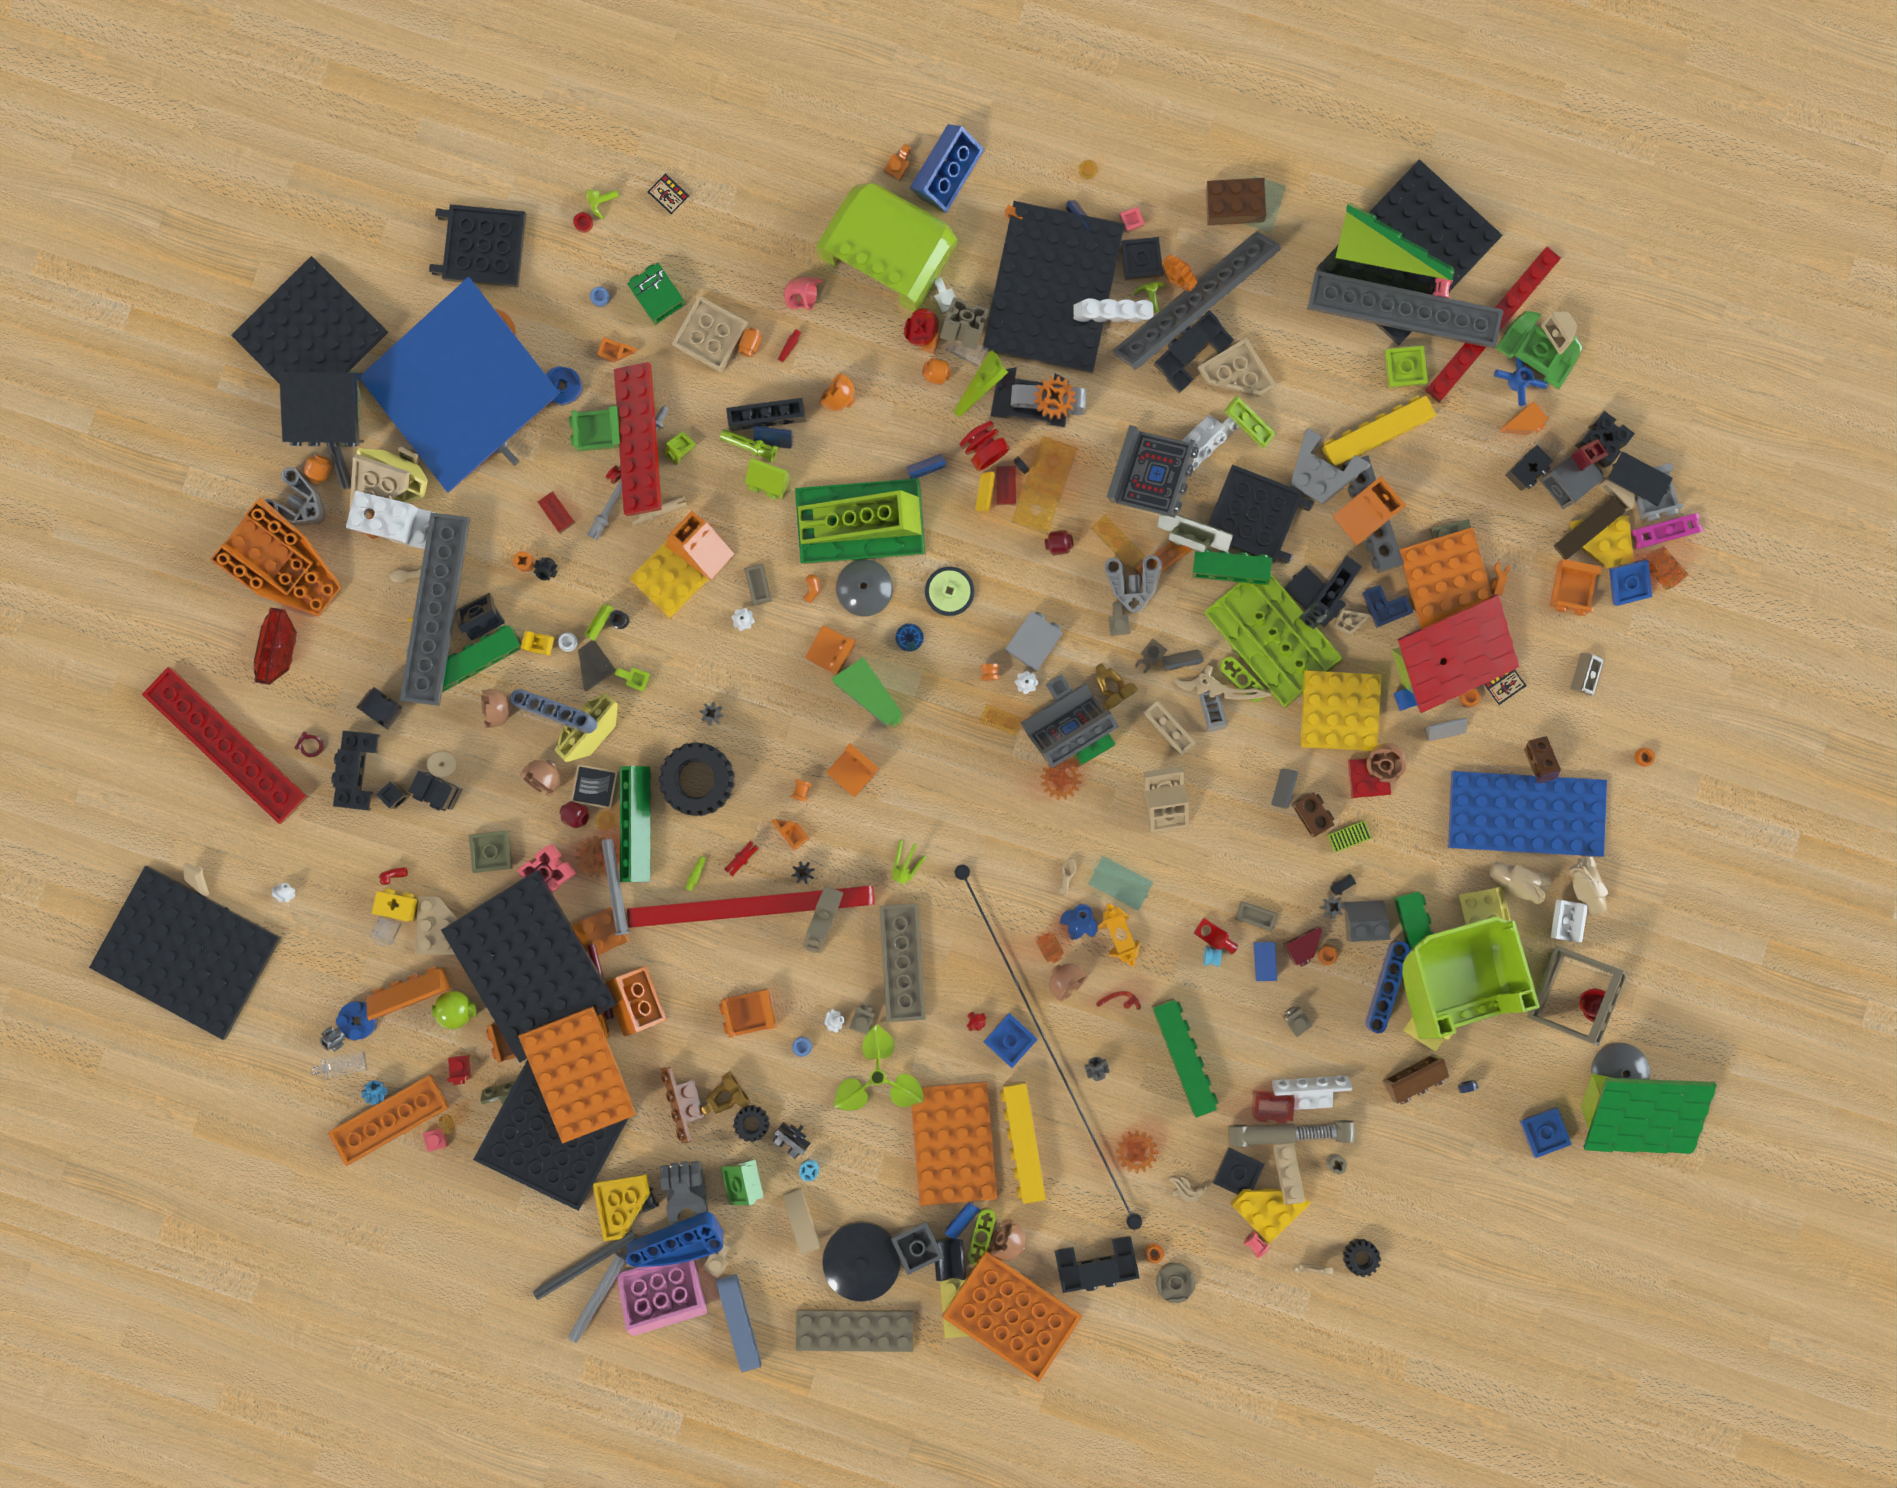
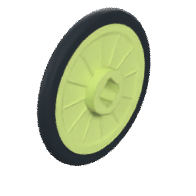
(949, 578)

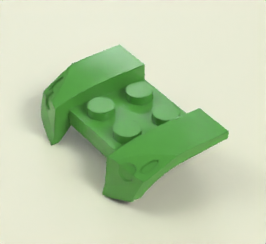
(1534, 347)

